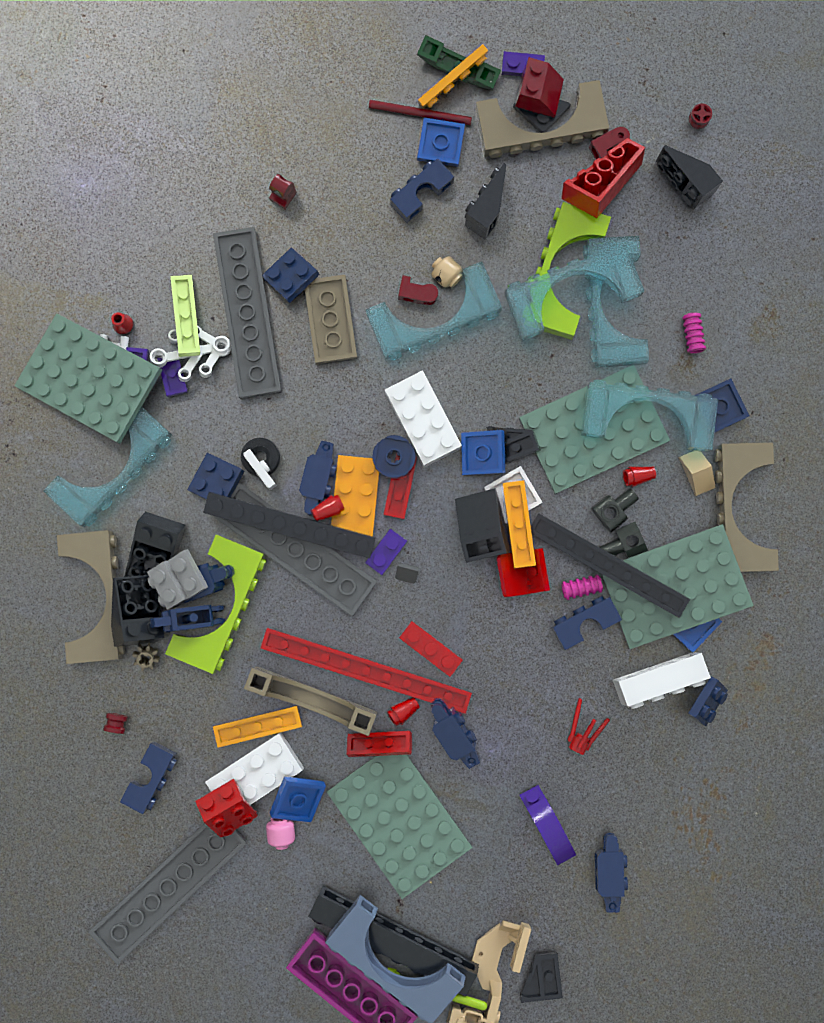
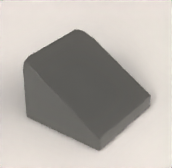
(406, 572)

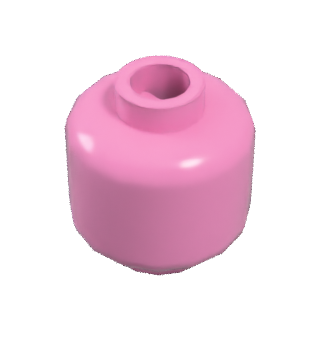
(280, 833)

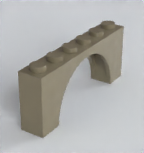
(502, 136)
(733, 464)
(98, 551)
(283, 688)

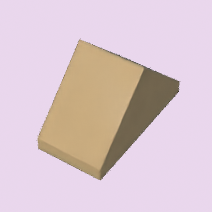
(698, 472)

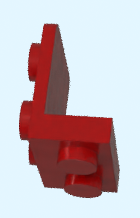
(522, 580)
(225, 809)

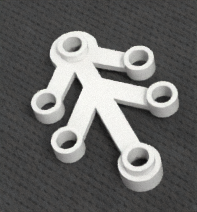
(211, 347)

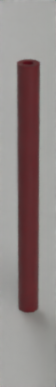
(425, 113)

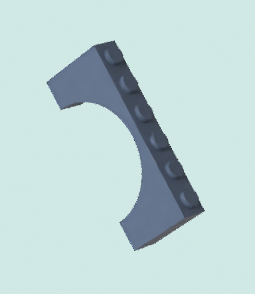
(423, 995)

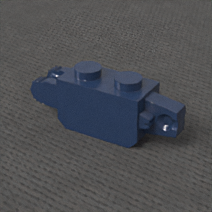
(316, 476)
(214, 578)
(188, 618)
(453, 734)
(610, 873)

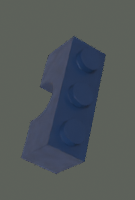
(433, 177)
(568, 629)
(159, 761)

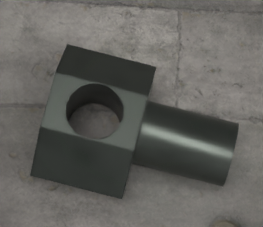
(618, 505)
(619, 545)

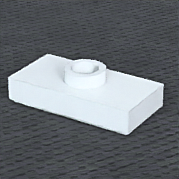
(260, 468)

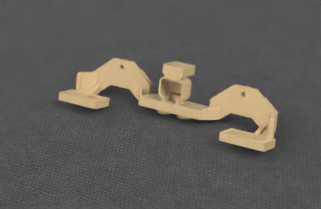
(487, 955)

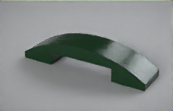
(446, 60)

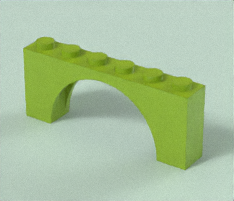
(570, 227)
(208, 650)

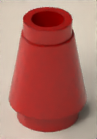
(124, 326)
(637, 475)
(328, 508)
(403, 711)

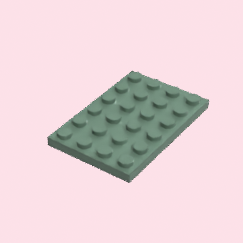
(88, 378)
(574, 458)
(694, 566)
(399, 821)

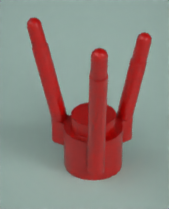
(581, 742)

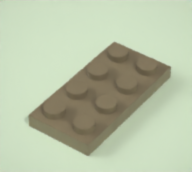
(330, 319)

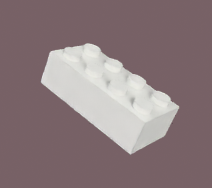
(423, 419)
(661, 679)
(260, 769)

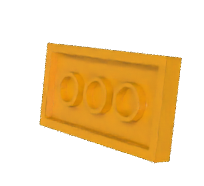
(357, 489)

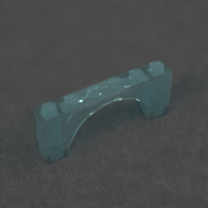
(611, 267)
(397, 337)
(610, 345)
(694, 412)
(86, 502)

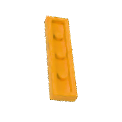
(461, 71)
(518, 524)
(257, 726)

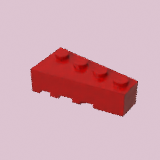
(603, 180)

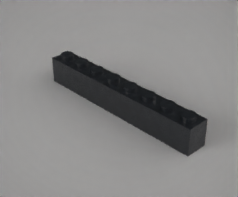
(395, 940)

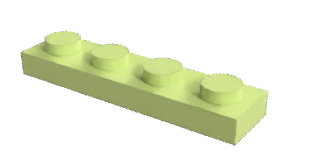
(185, 316)

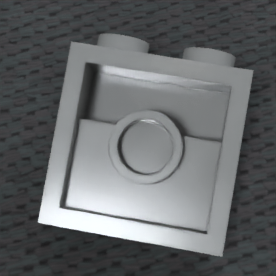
(176, 580)

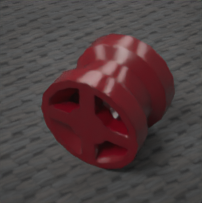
(702, 111)
(115, 723)

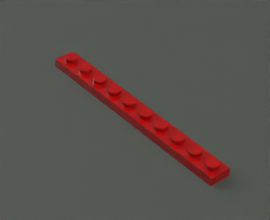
(364, 670)

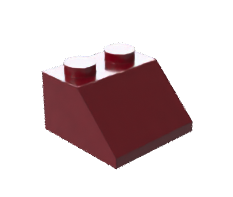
(539, 88)

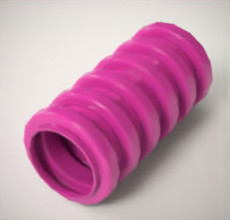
(694, 333)
(582, 587)

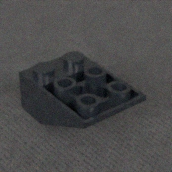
(691, 176)
(484, 212)
(481, 526)
(153, 542)
(132, 608)

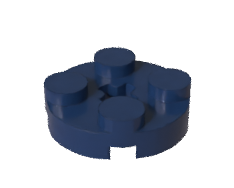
(387, 446)

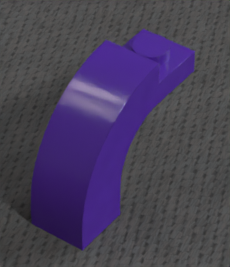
(548, 825)

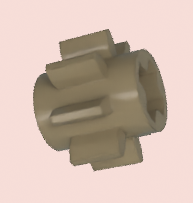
(147, 651)

